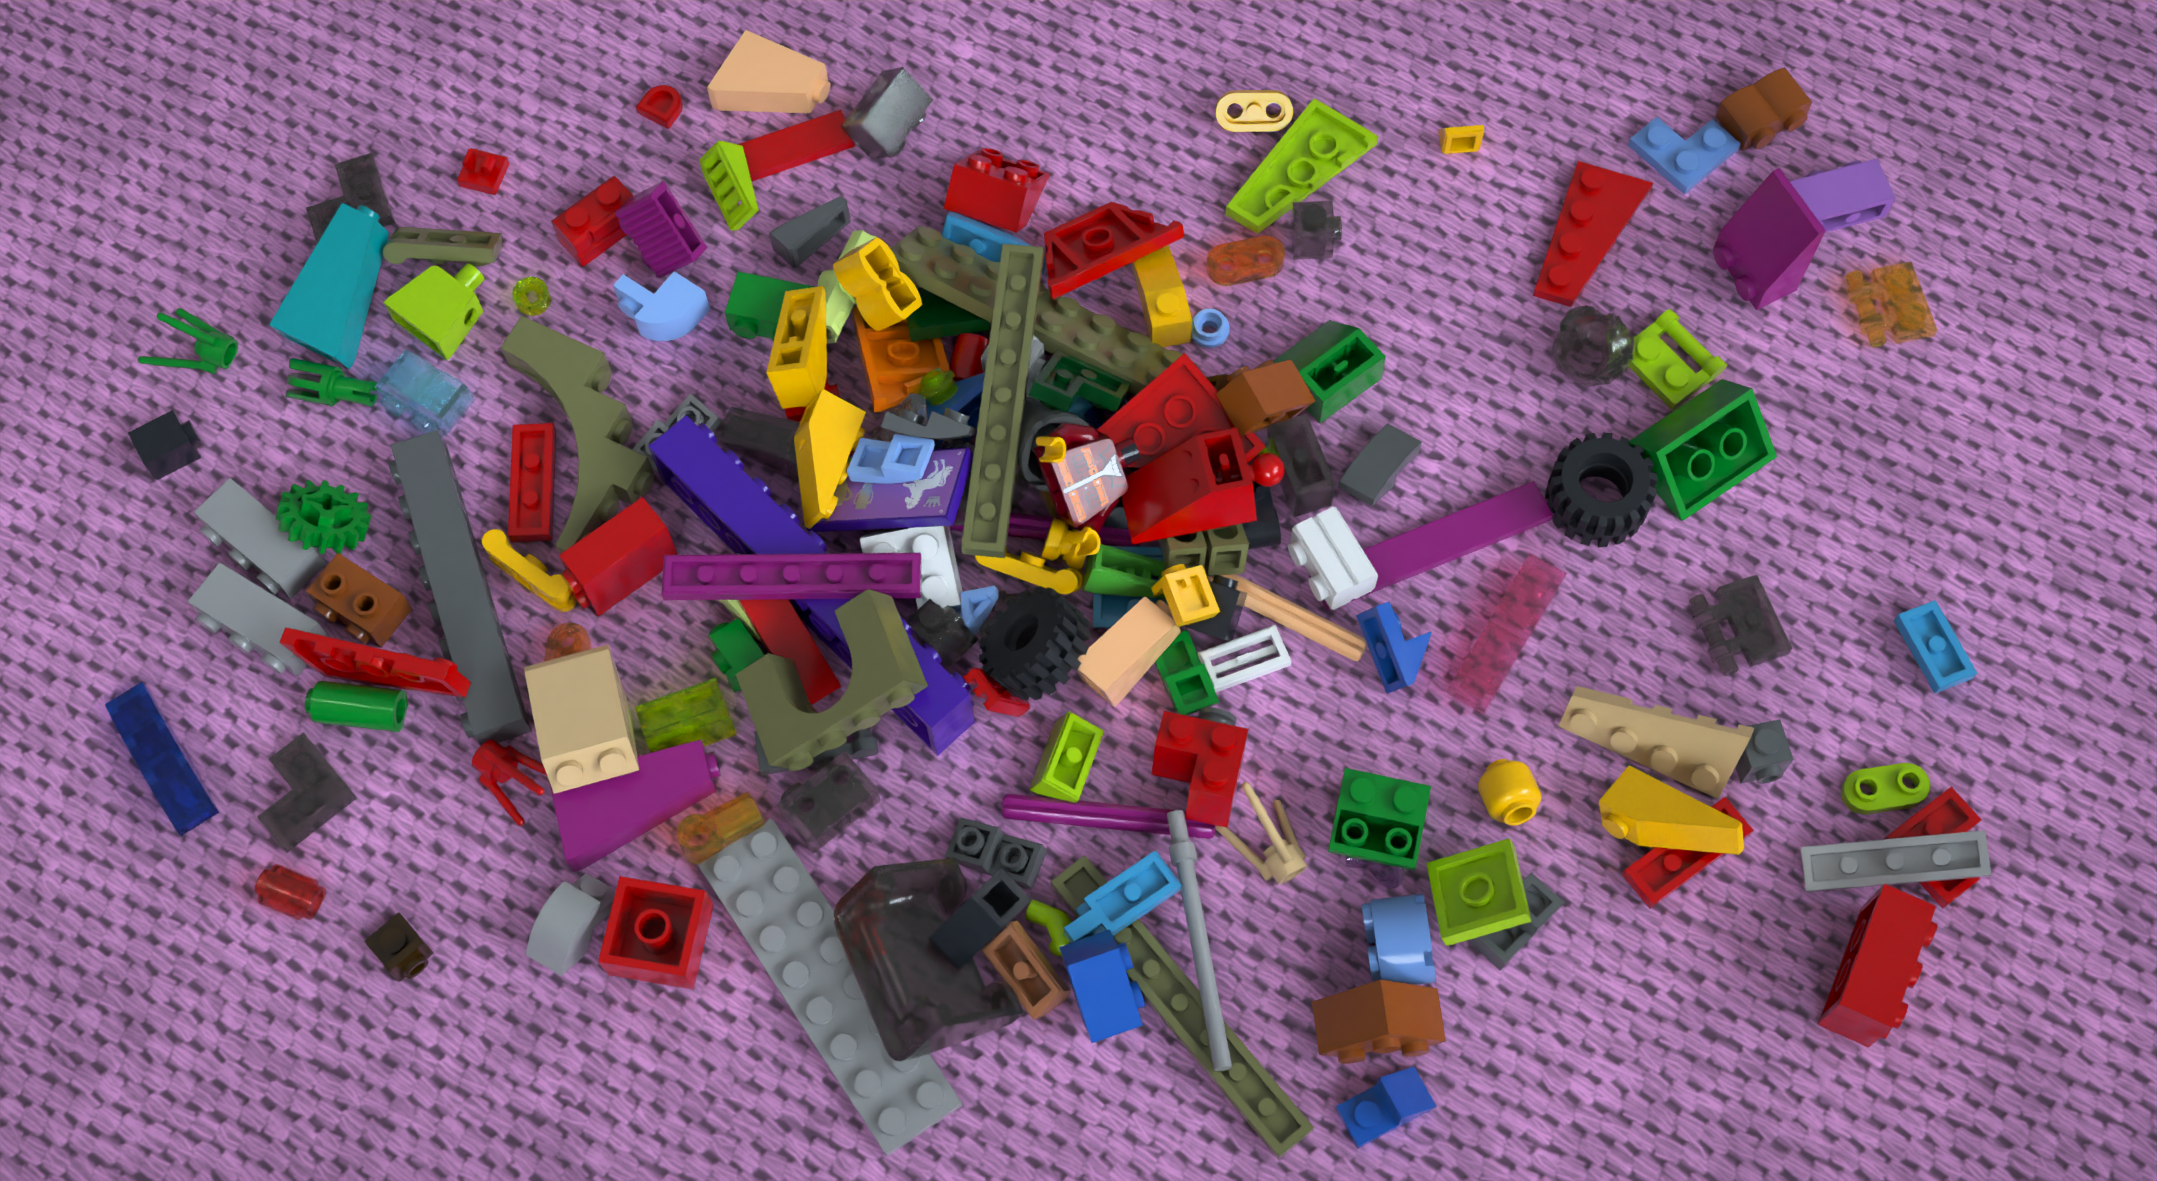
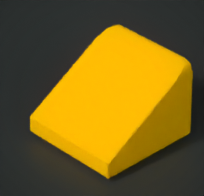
(1461, 139)

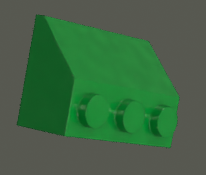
(1706, 446)

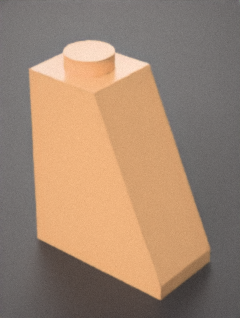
(768, 79)
(1128, 650)

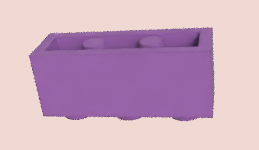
(1847, 194)

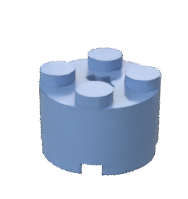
(1401, 939)

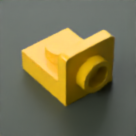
(1187, 594)

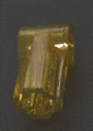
(722, 825)

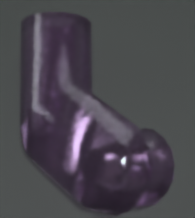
(1386, 875)

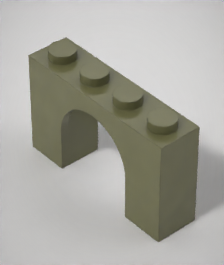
(881, 679)

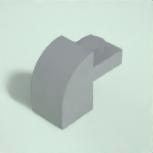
(567, 923)

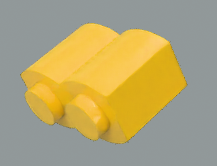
(876, 282)

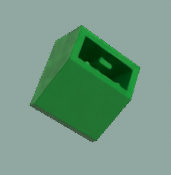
(1336, 366)
(1379, 819)

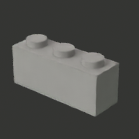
(253, 535)
(251, 617)

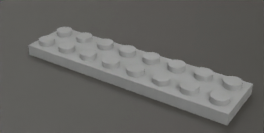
(799, 948)

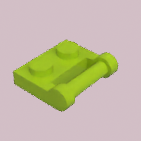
(1664, 370)

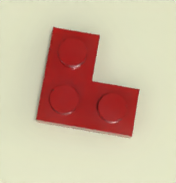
(1942, 816)

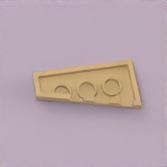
(1674, 745)

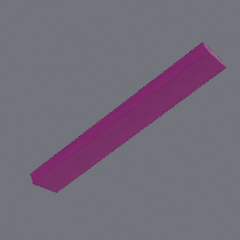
(1456, 535)
(790, 576)

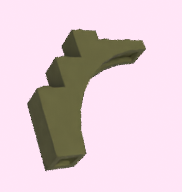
(576, 378)

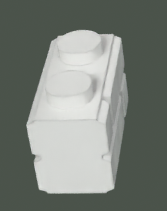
(1332, 559)

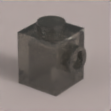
(1314, 229)

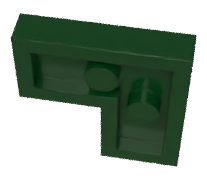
(1069, 377)

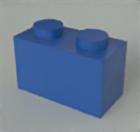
(1102, 985)

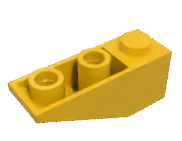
(822, 447)

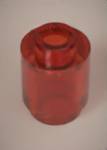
(289, 892)

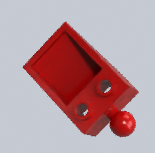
(1197, 488)

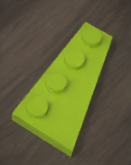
(1302, 161)

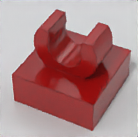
(482, 171)

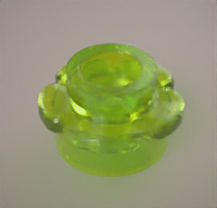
(938, 386)

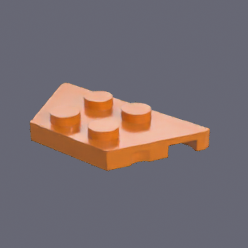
(894, 362)

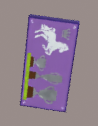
(911, 504)

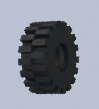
(1034, 643)

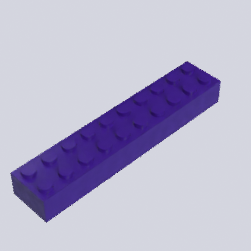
(752, 523)

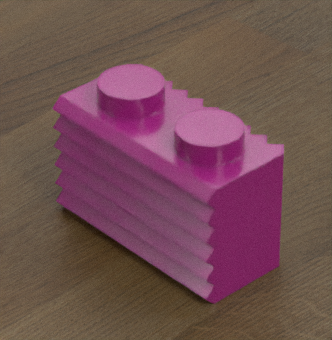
(660, 230)

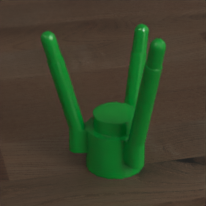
(211, 345)

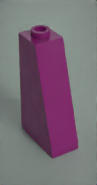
(620, 809)

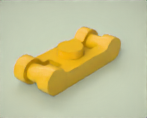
(1031, 568)
(528, 571)

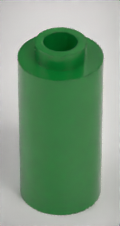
(357, 706)

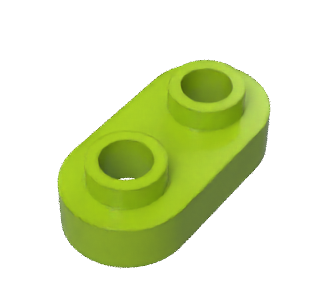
(1887, 788)

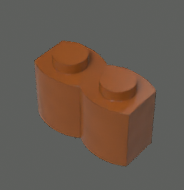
(1764, 109)

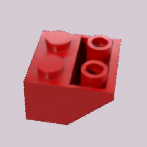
(995, 189)

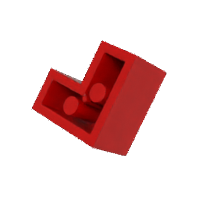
(1207, 757)

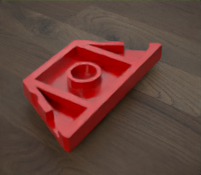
(1102, 243)

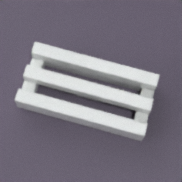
(1249, 673)

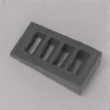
(807, 233)

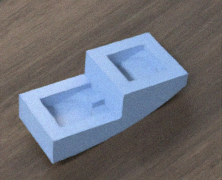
(890, 462)

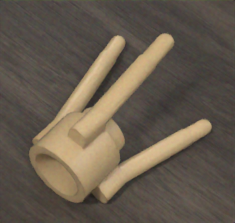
(1284, 856)

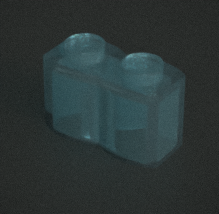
(424, 393)

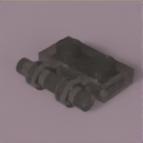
(1751, 619)

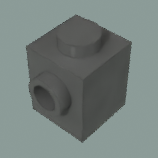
(1765, 754)

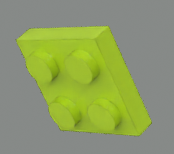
(1478, 892)

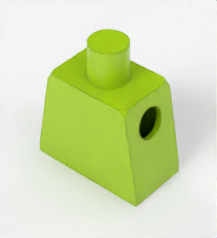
(438, 307)

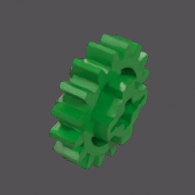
(323, 517)

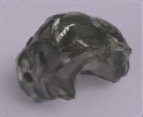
(1592, 346)

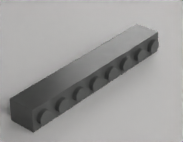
(459, 587)

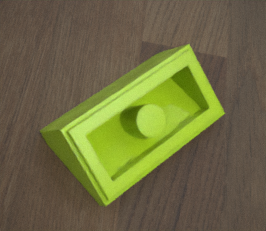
(1067, 758)

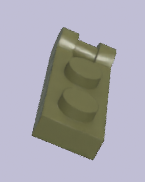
(443, 246)

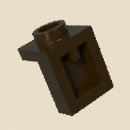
(400, 948)

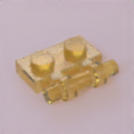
(1901, 300)

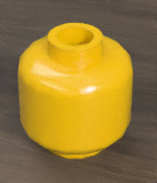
(1509, 792)

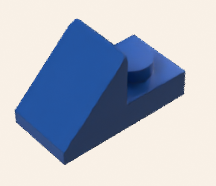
(1393, 656)
(1385, 1107)

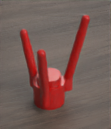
(501, 765)

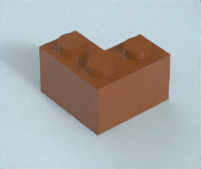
(1378, 1019)

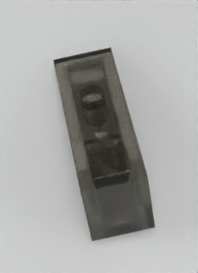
(761, 439)

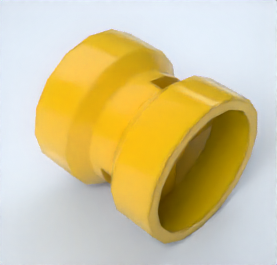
(1059, 545)

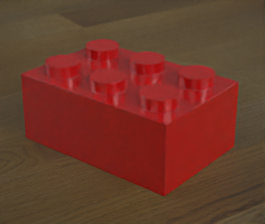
(1879, 966)

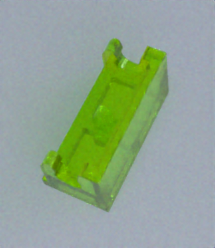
(686, 717)

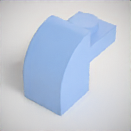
(666, 313)

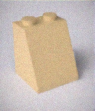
(581, 719)

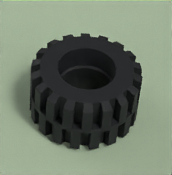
(1594, 518)

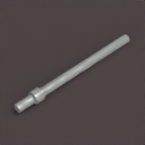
(1183, 857)

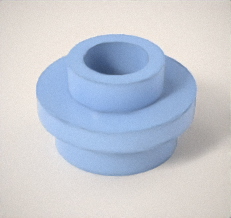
(1213, 318)

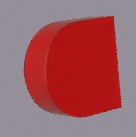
(661, 105)

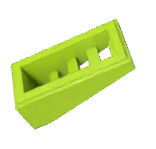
(730, 182)

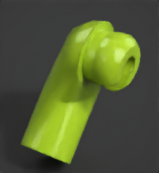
(1053, 920)

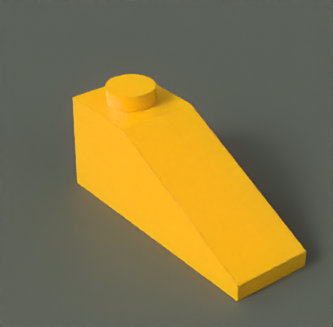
(1163, 298)
(799, 348)
(1664, 817)

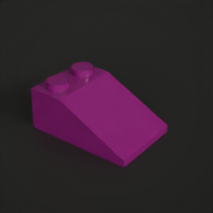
(1769, 242)

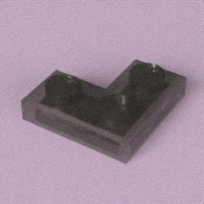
(361, 186)
(315, 795)

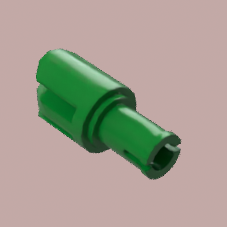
(331, 385)

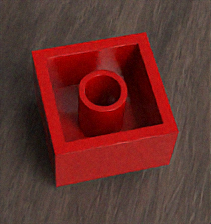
(656, 932)

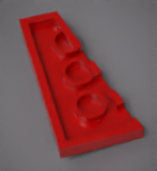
(1588, 226)

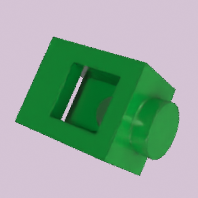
(733, 650)

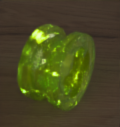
(541, 291)

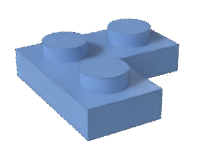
(1680, 160)

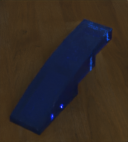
(162, 759)

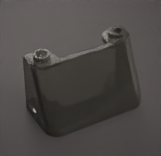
(905, 980)

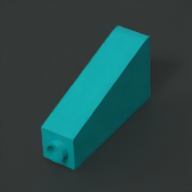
(335, 287)

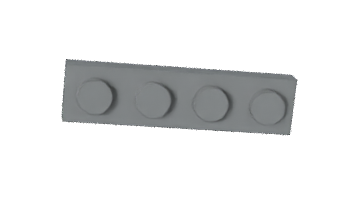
(1896, 861)

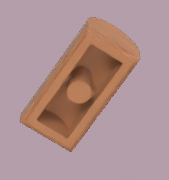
(1026, 970)

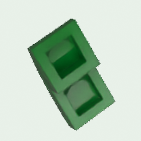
(1185, 677)

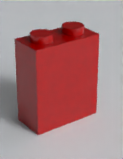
(617, 557)

